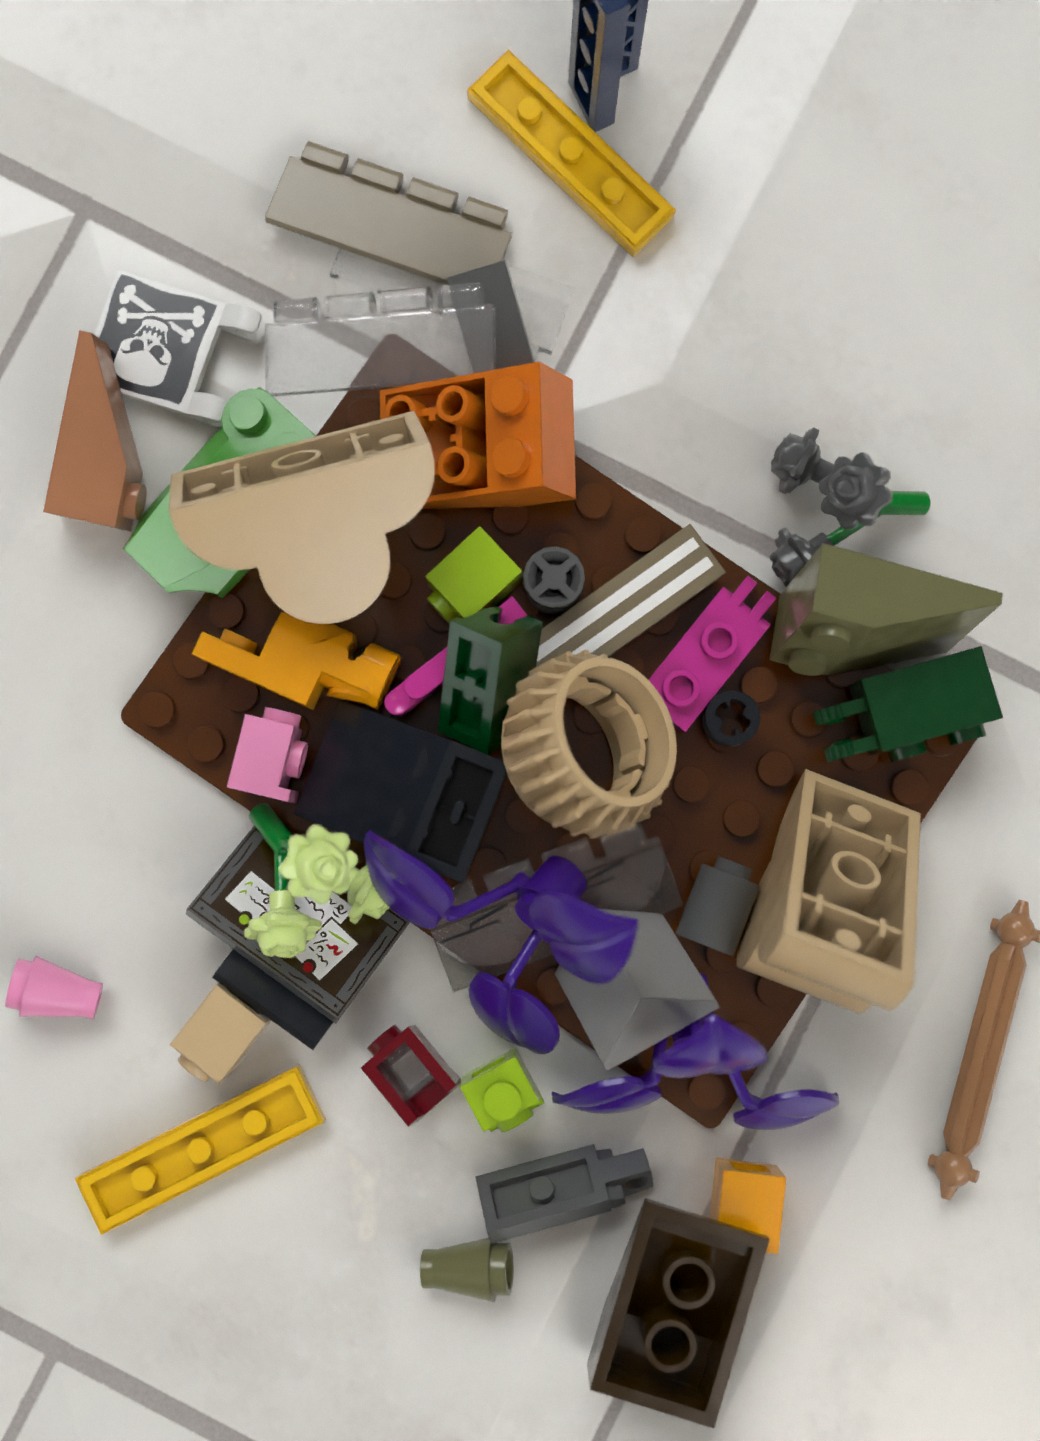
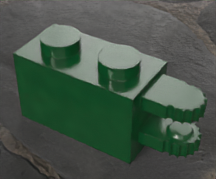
(917, 704)

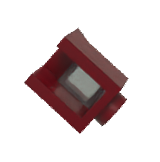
(409, 1072)

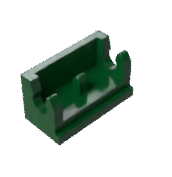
(482, 674)

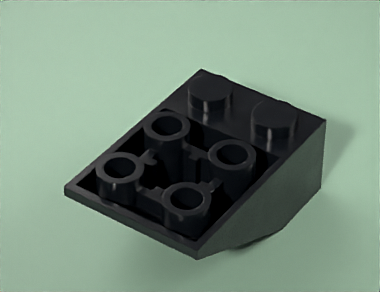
(404, 787)

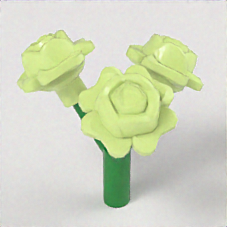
(315, 869)

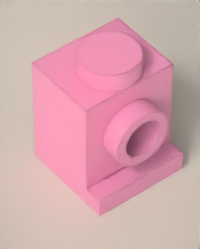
(269, 755)

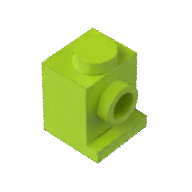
(501, 1092)

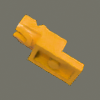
(303, 660)

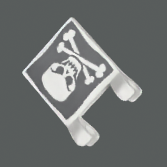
(166, 340)

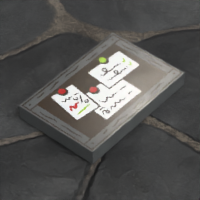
(334, 961)

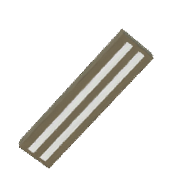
(634, 599)

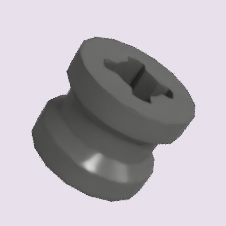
(554, 565)

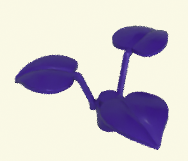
(580, 936)
(699, 1050)

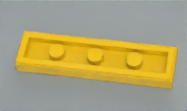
(571, 153)
(200, 1149)

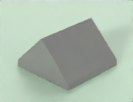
(647, 1000)

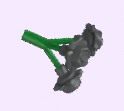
(853, 496)

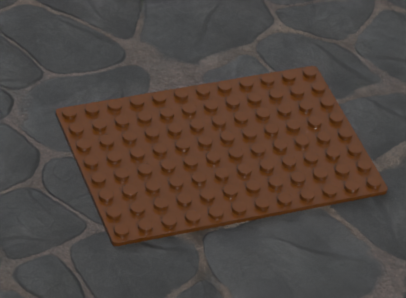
(718, 797)

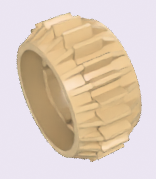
(633, 722)

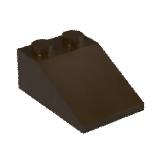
(676, 1313)

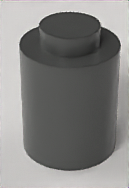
(719, 906)

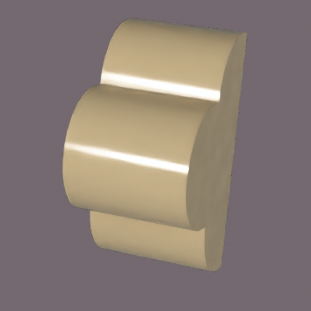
(310, 513)
(838, 898)

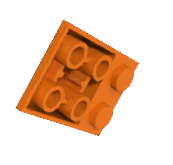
(495, 435)

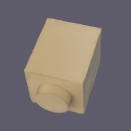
(218, 1035)

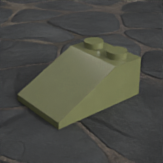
(871, 612)

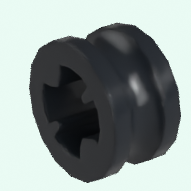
(748, 714)

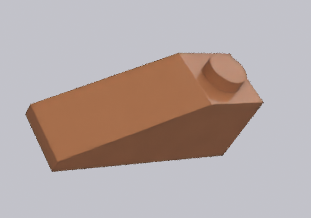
(95, 456)

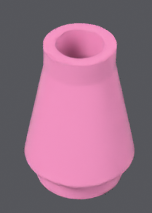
(51, 991)

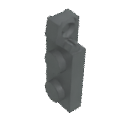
(559, 1189)

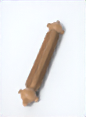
(984, 1050)

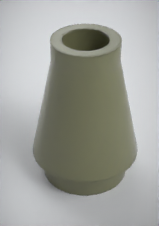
(470, 1269)

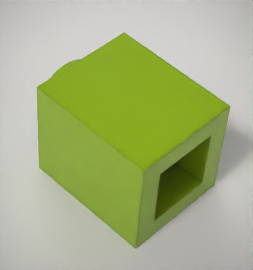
(472, 578)

